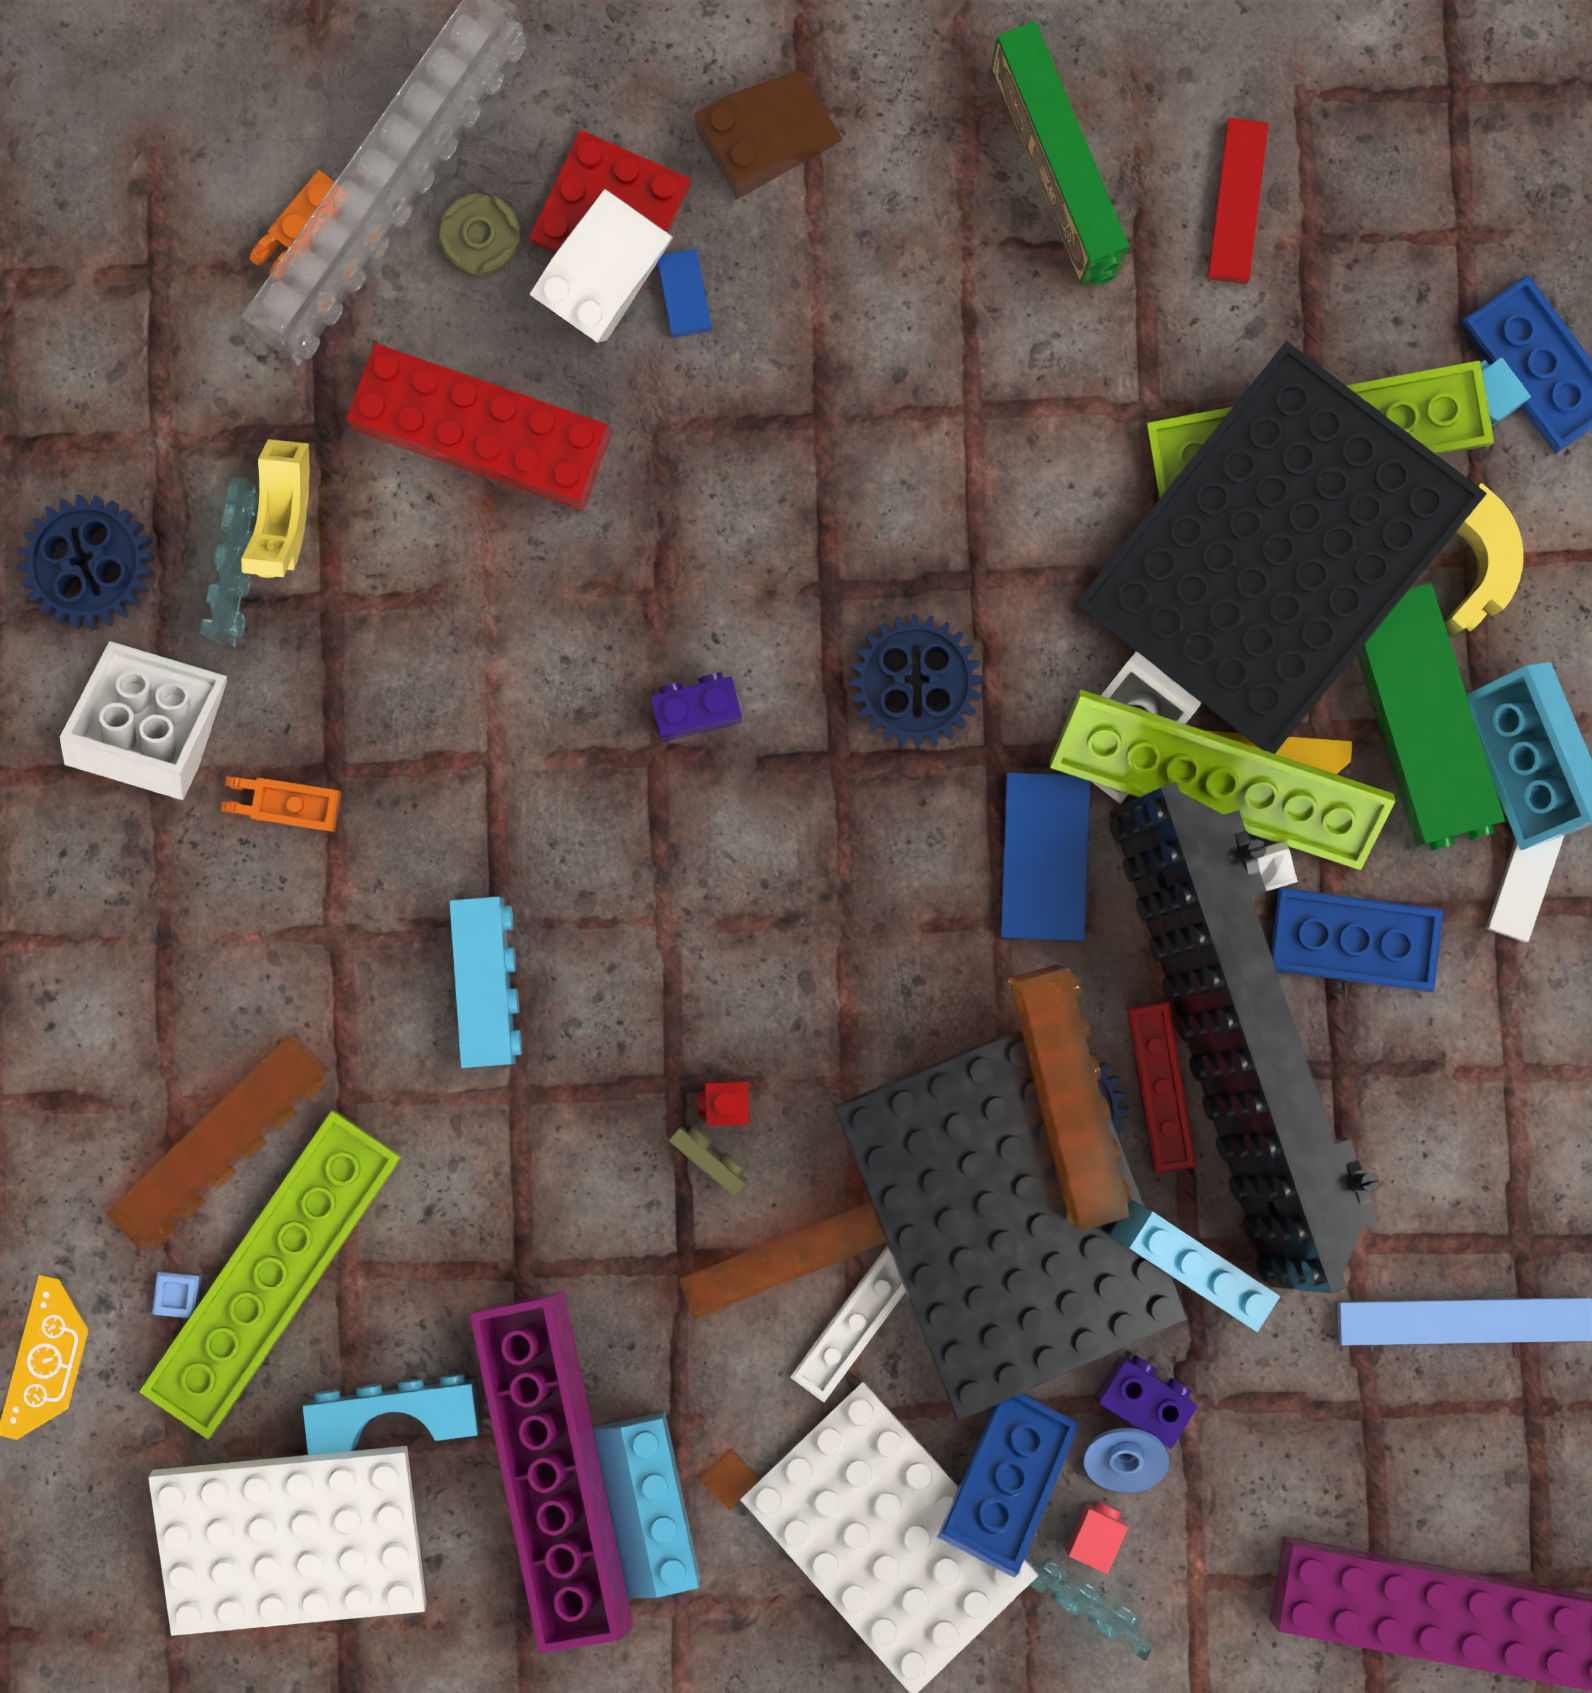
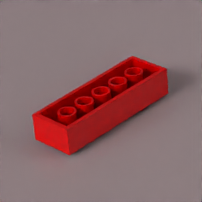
(479, 427)

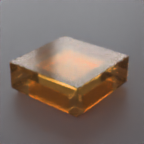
(730, 1478)

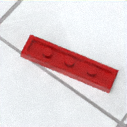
(1237, 200)
(1161, 1087)

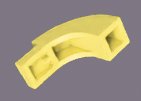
(281, 509)
(1499, 559)

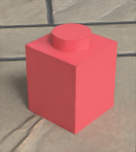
(1097, 1536)

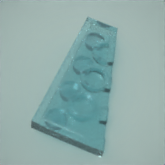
(226, 595)
(1090, 1601)

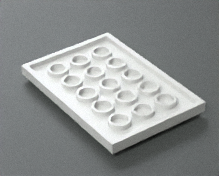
(863, 1522)
(288, 1540)

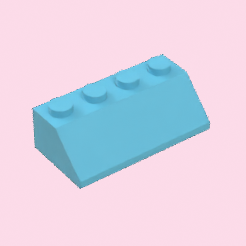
(1534, 754)
(647, 1506)

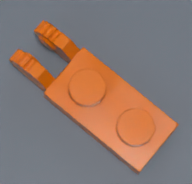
(292, 219)
(286, 803)

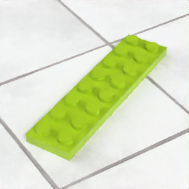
(1436, 406)
(1273, 793)
(270, 1274)

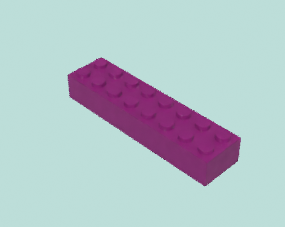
(551, 1472)
(1434, 1613)

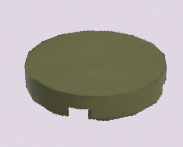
(479, 234)

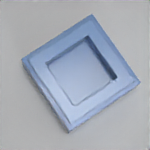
(176, 1294)

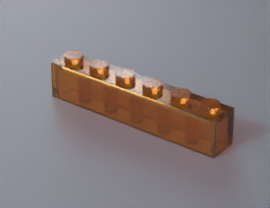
(1070, 1096)
(218, 1142)
(781, 1259)

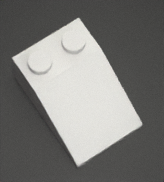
(601, 266)
(1151, 690)

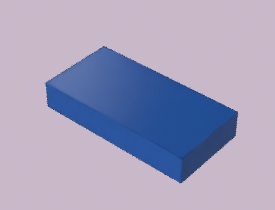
(684, 293)

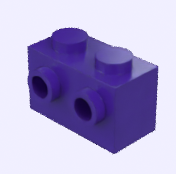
(696, 708)
(1146, 1400)

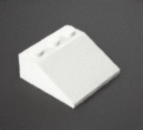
(143, 720)

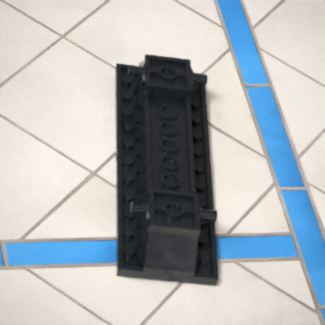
(1294, 1181)

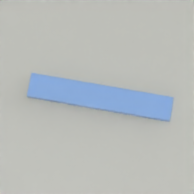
(1464, 1321)

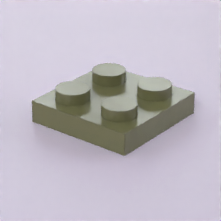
(723, 1170)

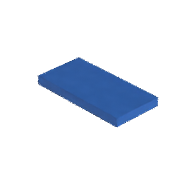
(1543, 357)
(1045, 857)
(1355, 939)
(1008, 1482)

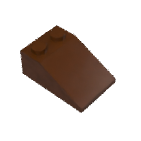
(765, 131)

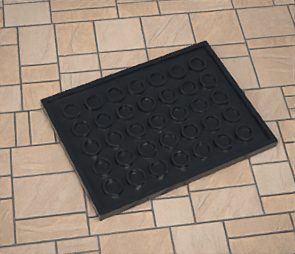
(1280, 548)
(984, 1230)

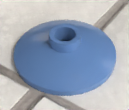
(1126, 1460)

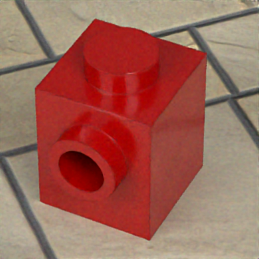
(725, 1103)

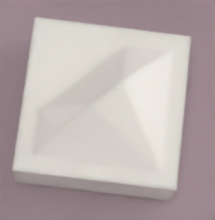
(1277, 866)

